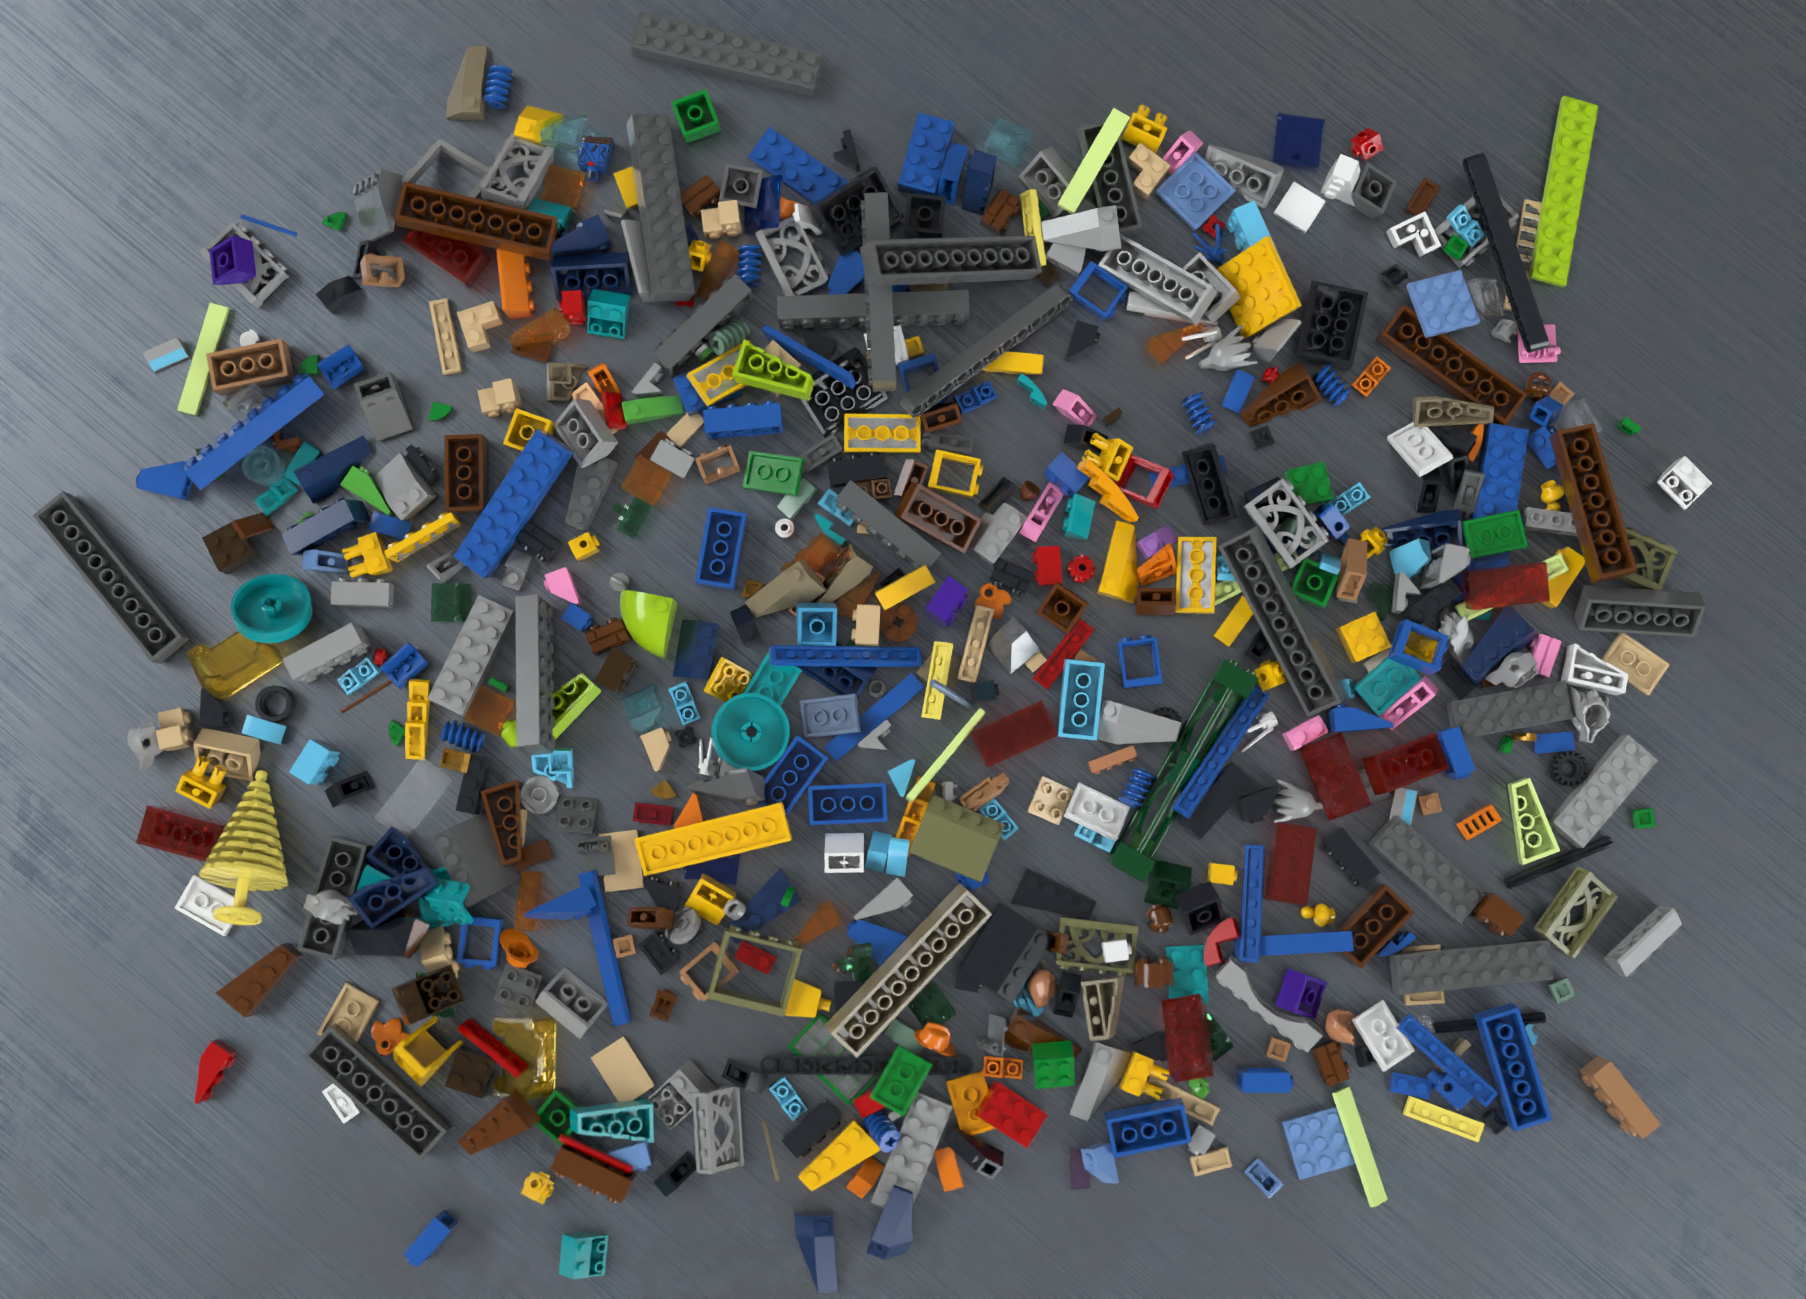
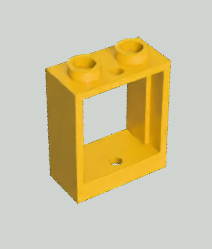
(939, 455)

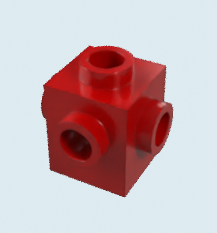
(1366, 144)
(1081, 576)

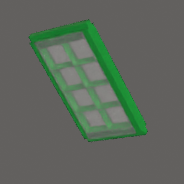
(818, 1041)

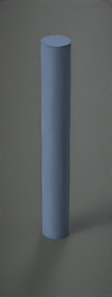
(950, 693)

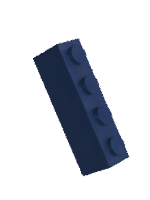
(592, 271)
(841, 679)

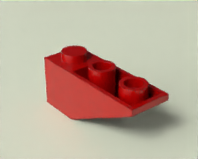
(211, 1067)

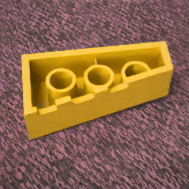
(842, 1153)

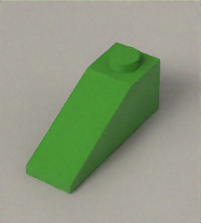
(652, 408)
(365, 487)

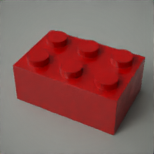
(1011, 1114)

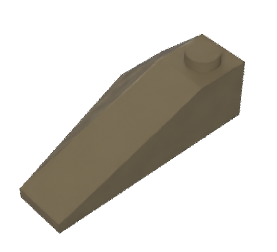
(1446, 411)

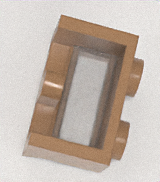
(382, 270)
(717, 464)

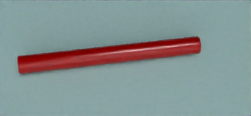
(595, 1153)

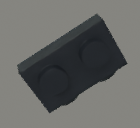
(425, 469)
(659, 952)

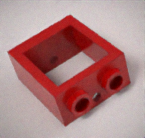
(1159, 488)

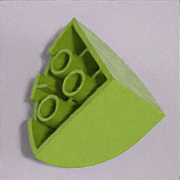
(648, 620)

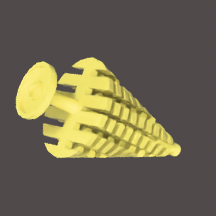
(247, 854)

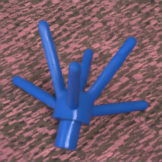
(1214, 253)

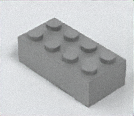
(327, 653)

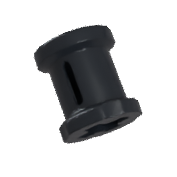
(1494, 1121)

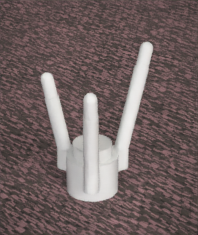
(1209, 334)
(1266, 722)
(707, 766)

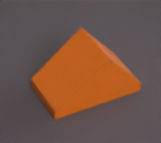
(603, 379)
(691, 813)
(865, 1177)

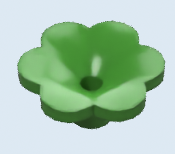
(1199, 1087)

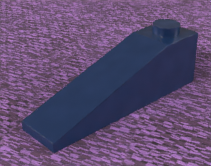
(586, 239)
(327, 472)
(1436, 528)
(395, 856)
(385, 898)
(894, 1227)
(817, 1241)

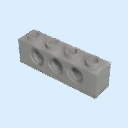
(1548, 521)

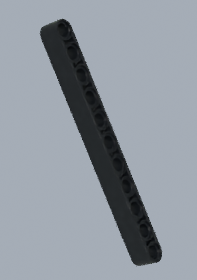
(1505, 253)
(856, 1069)

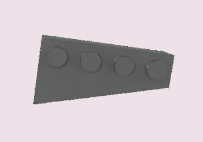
(588, 492)

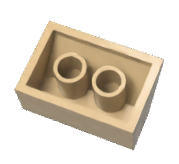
(232, 751)

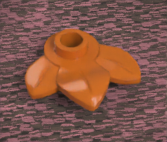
(995, 601)
(388, 1033)

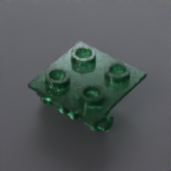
(450, 602)
(931, 1006)

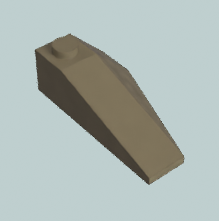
(467, 92)
(848, 572)
(792, 586)

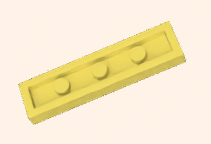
(1032, 220)
(939, 671)
(1443, 1118)

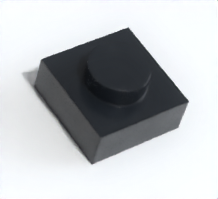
(1394, 275)

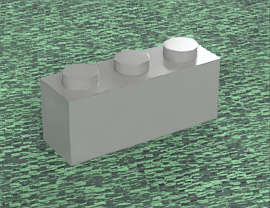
(362, 593)

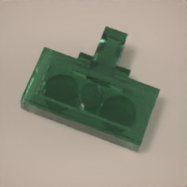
(631, 516)
(1383, 597)
(858, 963)

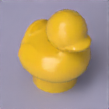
(1551, 493)
(1321, 914)

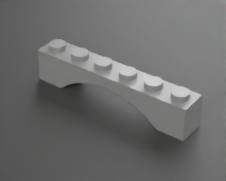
(1299, 1029)

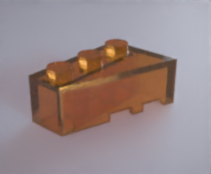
(817, 554)

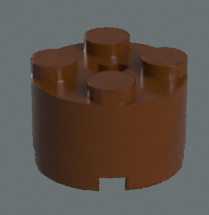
(907, 629)
(1153, 972)

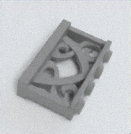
(523, 196)
(1446, 229)
(789, 283)
(249, 289)
(1286, 550)
(705, 1117)

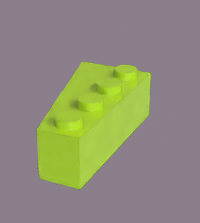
(770, 373)
(571, 701)

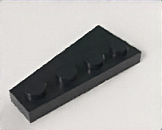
(1044, 894)

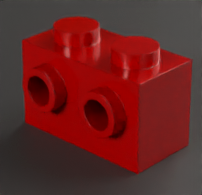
(574, 307)

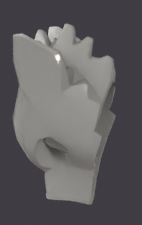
(1228, 353)
(1459, 635)
(1514, 670)
(1588, 711)
(144, 744)
(1294, 802)
(330, 906)

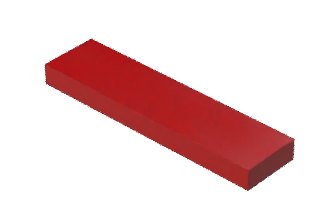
(1065, 650)
(493, 1047)

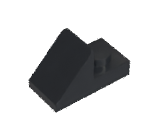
(848, 156)
(1455, 470)
(1258, 647)

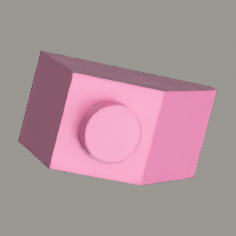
(1182, 150)
(1074, 408)
(562, 585)

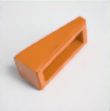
(1495, 819)

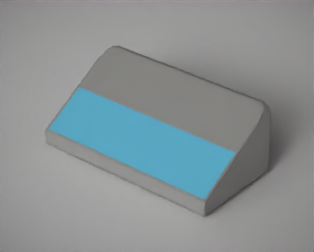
(166, 354)
(1404, 804)

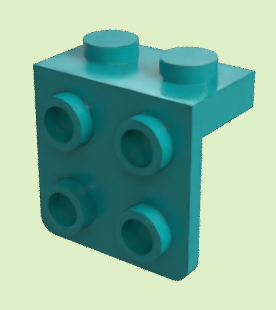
(447, 901)

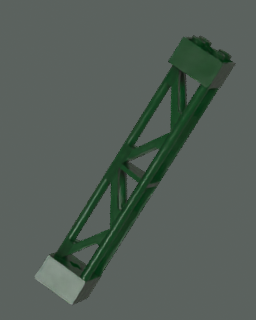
(1231, 684)

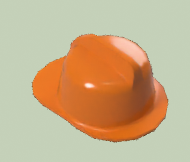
(786, 208)
(518, 948)
(937, 1038)

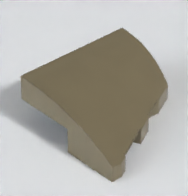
(562, 380)

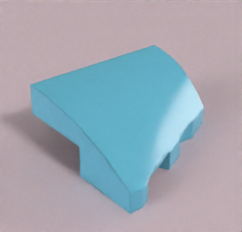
(1410, 557)
(556, 766)

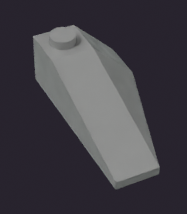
(1086, 229)
(1101, 1073)

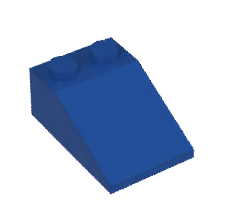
(692, 401)
(1348, 719)
(570, 905)

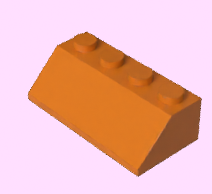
(515, 284)

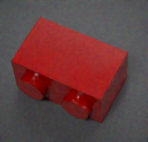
(1048, 565)

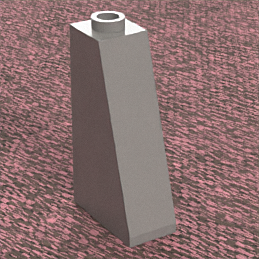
(1070, 257)

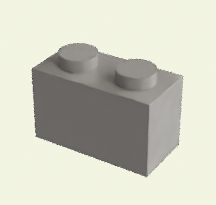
(671, 458)

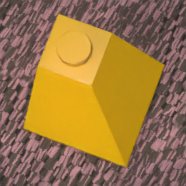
(532, 122)

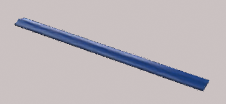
(269, 225)

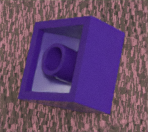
(232, 261)
(1301, 993)

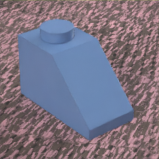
(324, 562)
(635, 1154)
(1100, 1162)

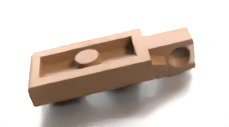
(984, 792)

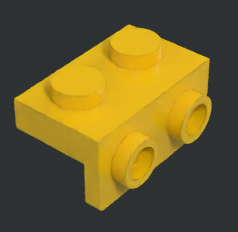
(1420, 647)

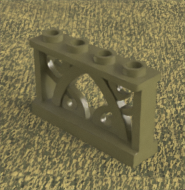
(1645, 580)
(1594, 911)
(1076, 926)

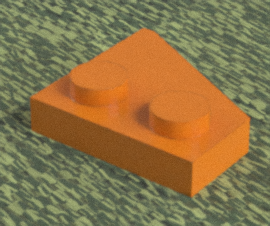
(1158, 566)

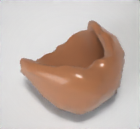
(1041, 987)
(1340, 1027)

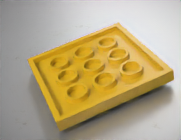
(1262, 286)

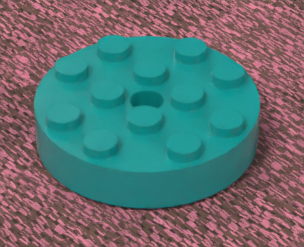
(255, 603)
(736, 746)

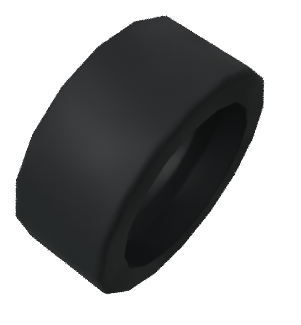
(260, 706)

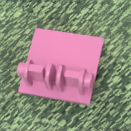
(1545, 355)

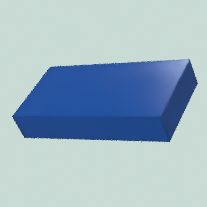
(1554, 742)

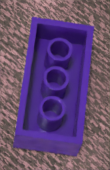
(946, 601)

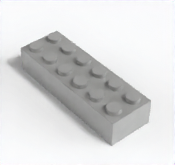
(1159, 280)
(472, 655)
(1602, 791)
(915, 1148)

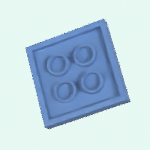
(1195, 191)
(1443, 303)
(1317, 1143)

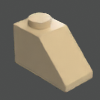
(657, 746)

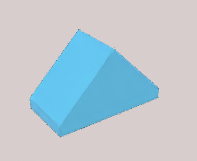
(901, 775)
(878, 851)

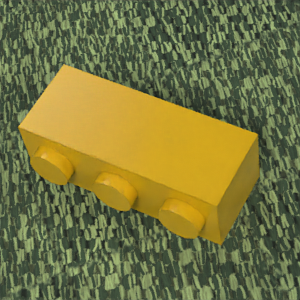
(1560, 584)

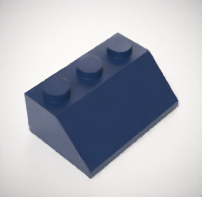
(696, 650)

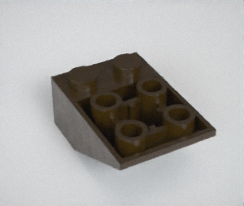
(427, 994)

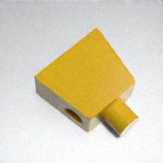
(806, 1000)

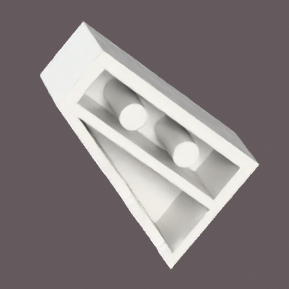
(1342, 179)
(1589, 672)

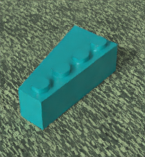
(616, 1120)

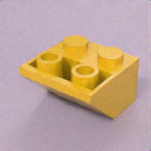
(710, 899)

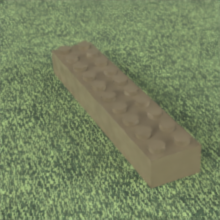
(907, 970)

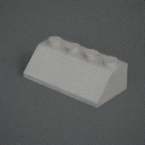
(635, 245)
(1445, 563)
(1643, 941)

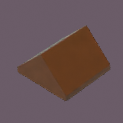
(1062, 607)

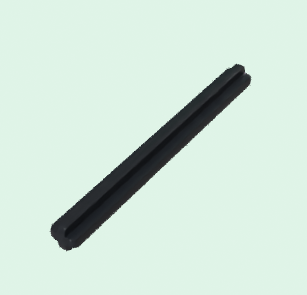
(1558, 862)
(1470, 1024)

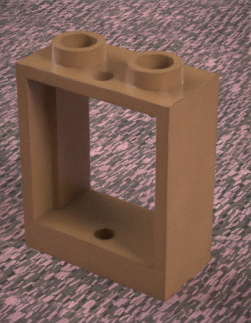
(1353, 569)
(727, 961)

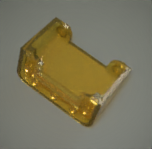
(232, 663)
(534, 1043)

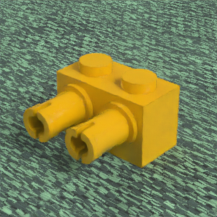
(1144, 130)
(1112, 457)
(375, 560)
(201, 788)
(1136, 1076)

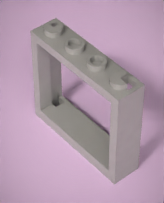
(452, 154)

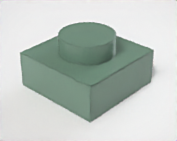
(1561, 990)

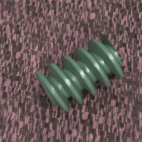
(728, 336)

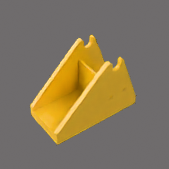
(421, 1054)

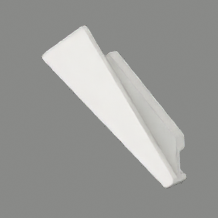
(1140, 303)

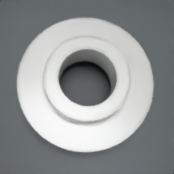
(784, 534)

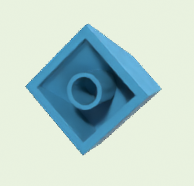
(816, 624)

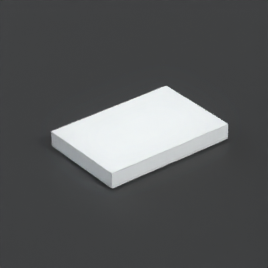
(1419, 448)
(1097, 811)
(201, 900)
(1380, 1034)

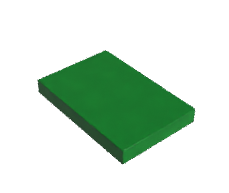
(773, 473)
(1494, 534)
(901, 1080)

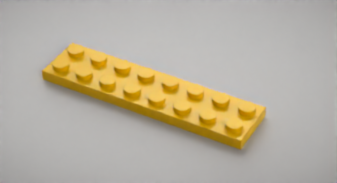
(713, 839)

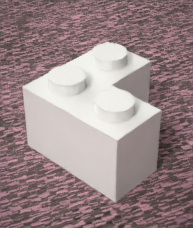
(1419, 231)

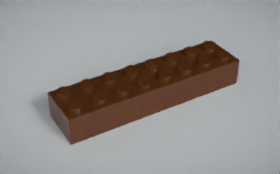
(476, 221)
(1451, 366)
(1593, 503)

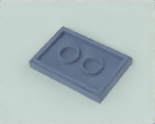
(830, 716)

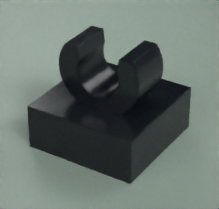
(1261, 437)

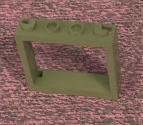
(749, 1001)

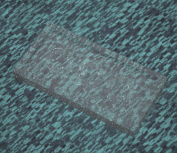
(414, 797)

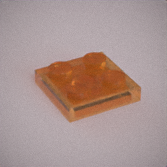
(564, 186)
(646, 480)
(489, 710)

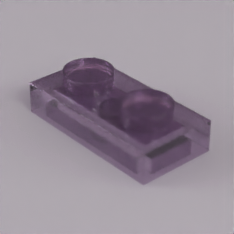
(1078, 1174)

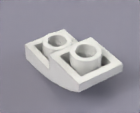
(805, 218)

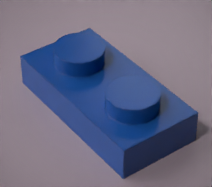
(1410, 1085)

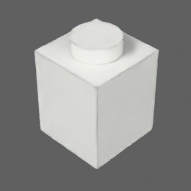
(1116, 950)

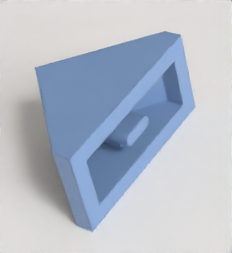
(1263, 1178)

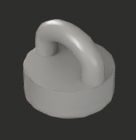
(619, 582)
(734, 909)

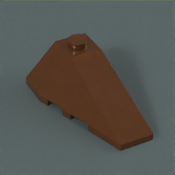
(1288, 393)
(1026, 1029)

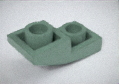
(791, 505)
(903, 1035)

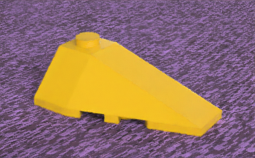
(1120, 573)

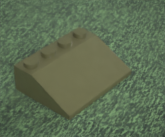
(957, 838)

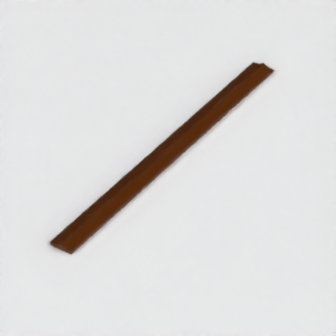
(366, 696)

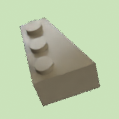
(1102, 1005)

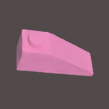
(1042, 512)
(1410, 702)

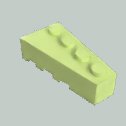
(1531, 827)

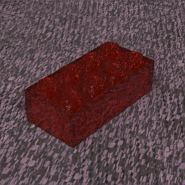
(454, 257)
(1506, 585)
(1014, 734)
(1405, 763)
(1335, 776)
(179, 832)
(1290, 863)
(1187, 1038)

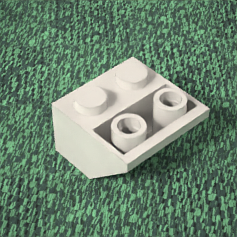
(1683, 482)
(844, 852)

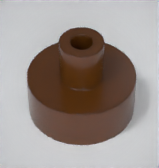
(1029, 491)

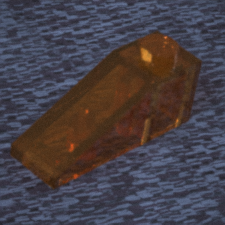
(717, 269)
(542, 330)
(1168, 343)
(856, 595)
(527, 900)
(821, 921)

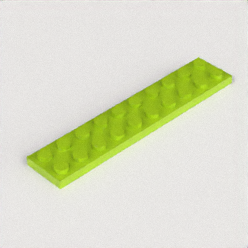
(1563, 191)

